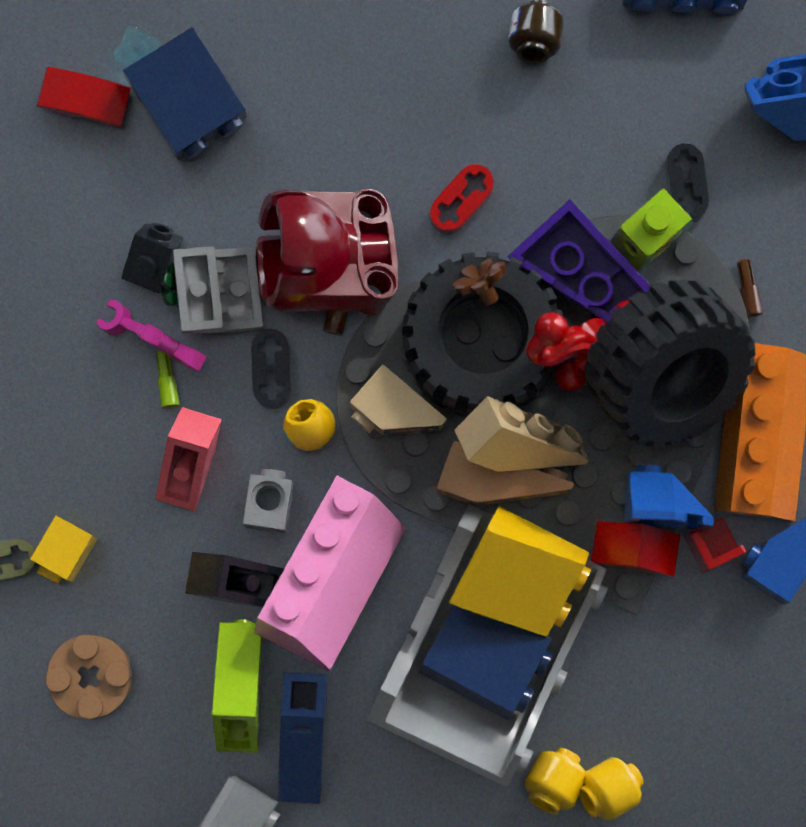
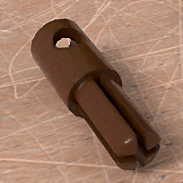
(748, 289)

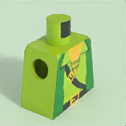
(651, 230)

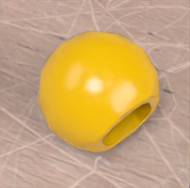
(309, 425)

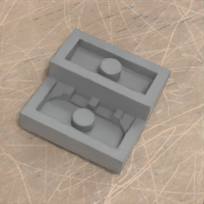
(217, 290)

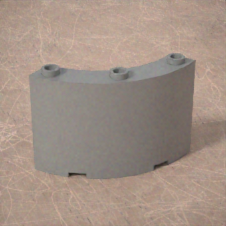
(444, 719)

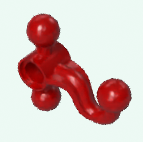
(557, 343)

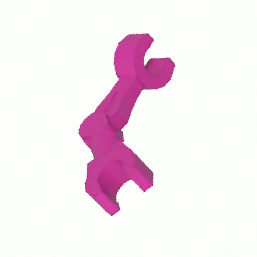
(151, 335)

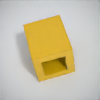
(62, 551)

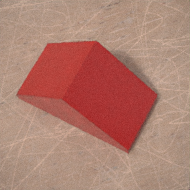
(635, 547)

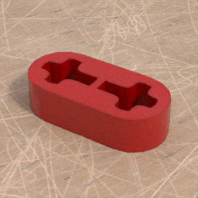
(454, 193)

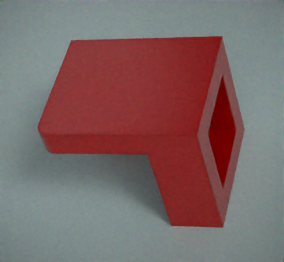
(713, 545)

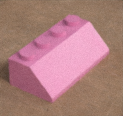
(331, 574)

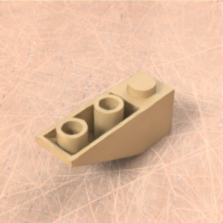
(512, 439)

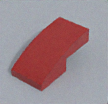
(83, 96)

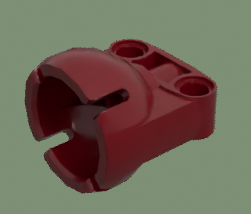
(326, 251)

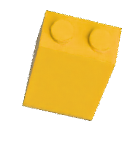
(521, 575)

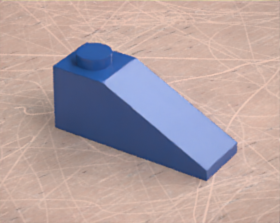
(778, 564)

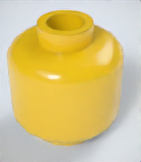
(555, 781)
(611, 789)

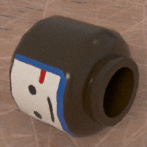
(536, 31)

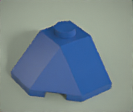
(782, 95)
(662, 501)

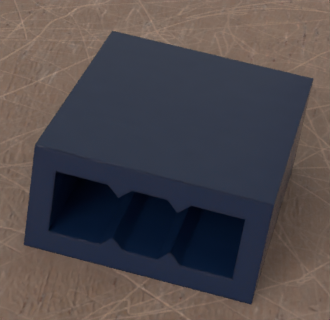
(186, 94)
(487, 661)

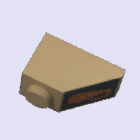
(393, 407)

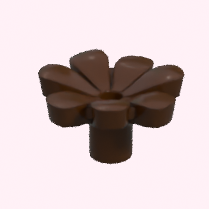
(481, 280)

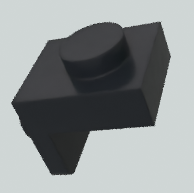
(150, 255)

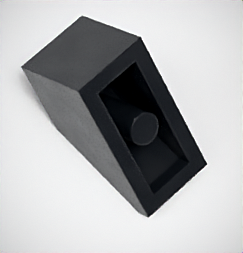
(231, 579)

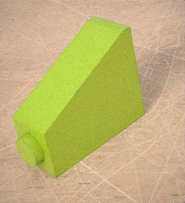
(238, 687)

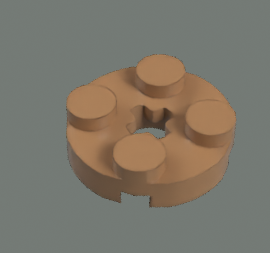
(64, 677)

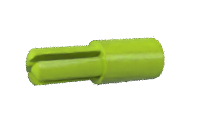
(166, 382)

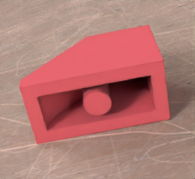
(187, 458)

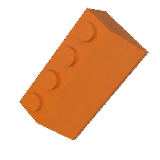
(765, 439)

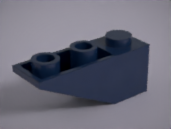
(302, 737)

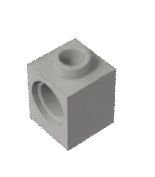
(272, 520)

